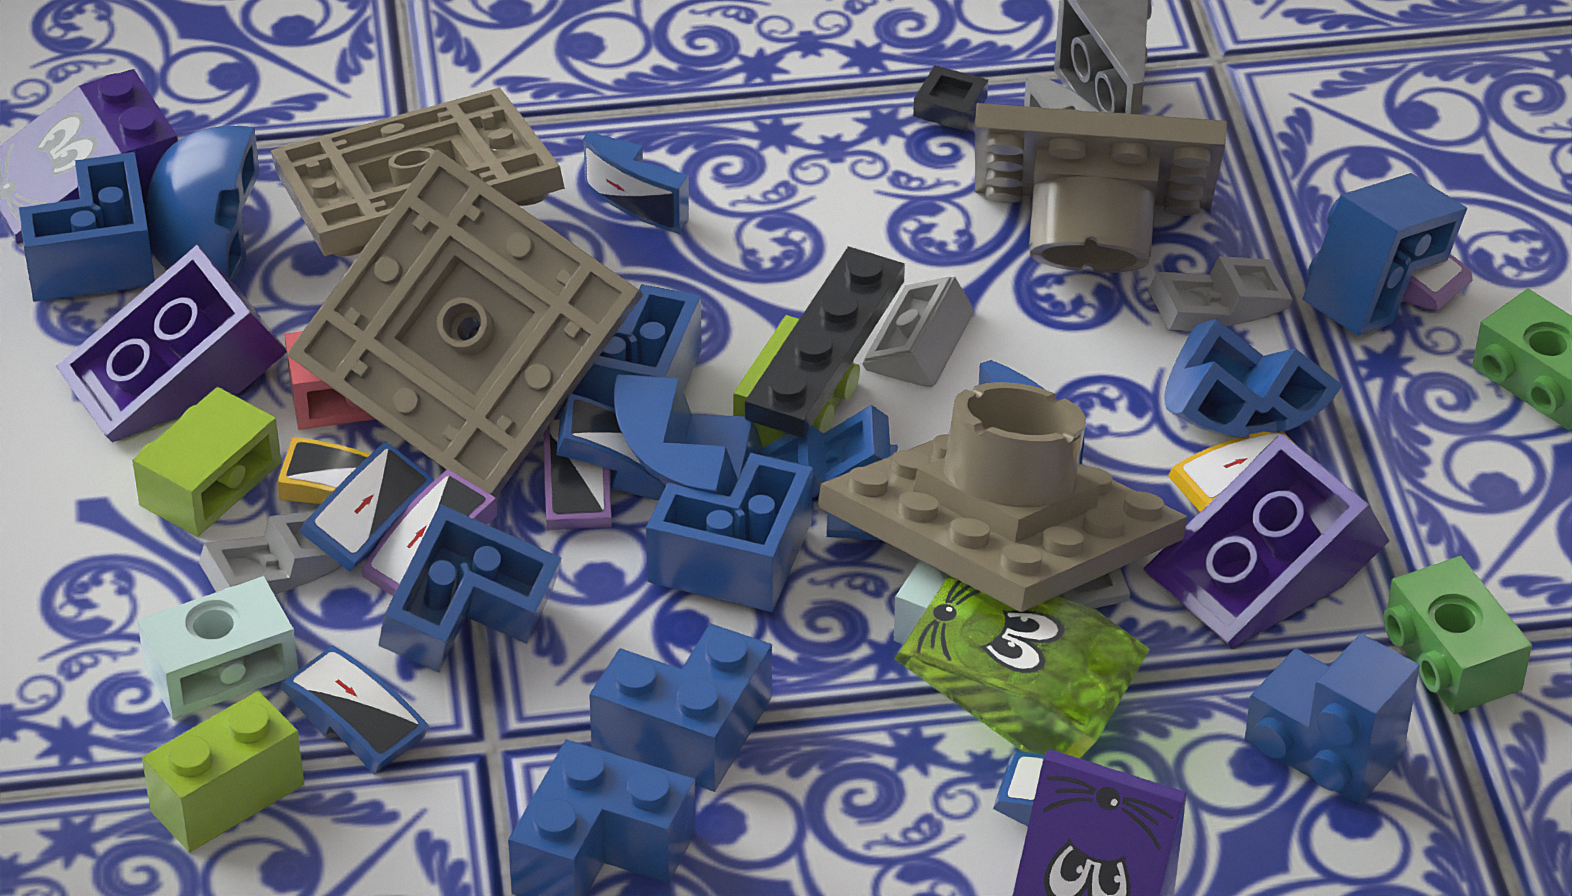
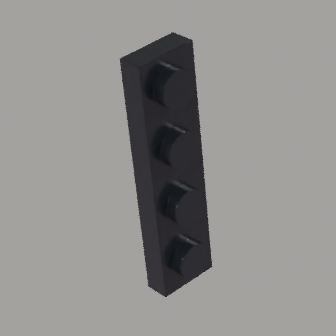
(824, 342)

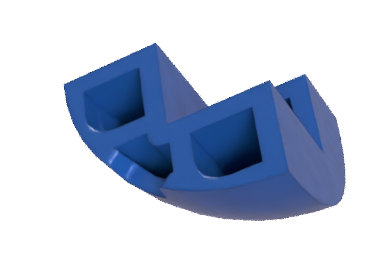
(200, 197)
(1237, 391)
(679, 445)

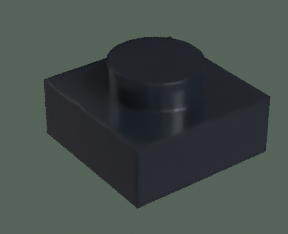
(950, 98)

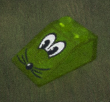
(1029, 674)

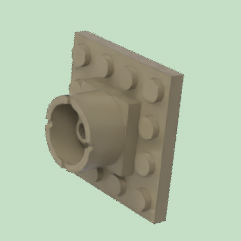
(357, 175)
(1096, 177)
(433, 272)
(1006, 500)

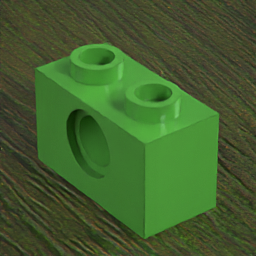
(1530, 354)
(1457, 635)

